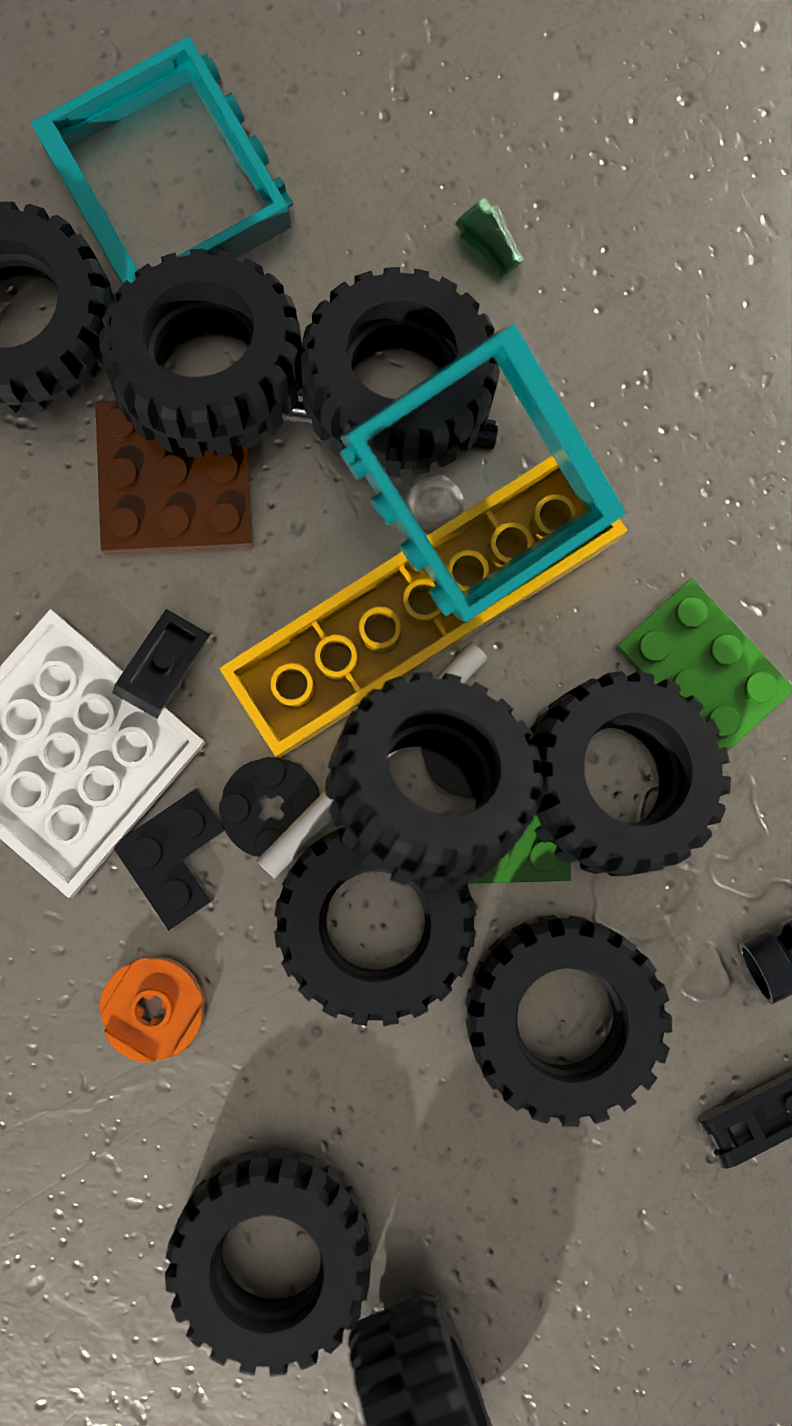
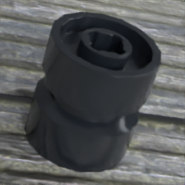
(770, 962)

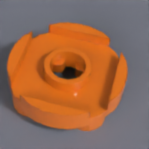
(123, 1014)

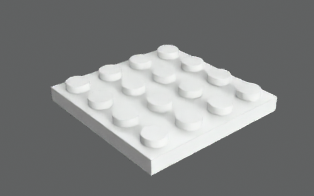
(76, 755)

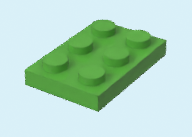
(709, 658)

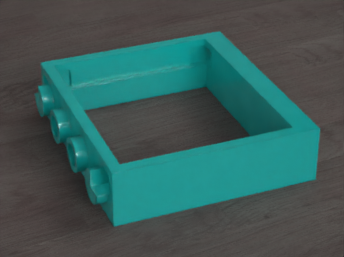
(135, 90)
(558, 434)

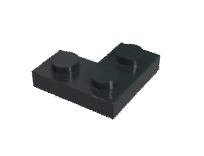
(158, 855)

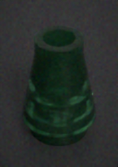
(489, 237)

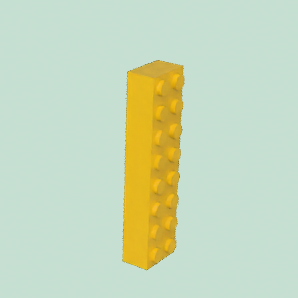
(389, 622)

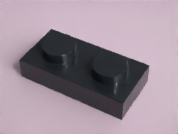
(161, 663)

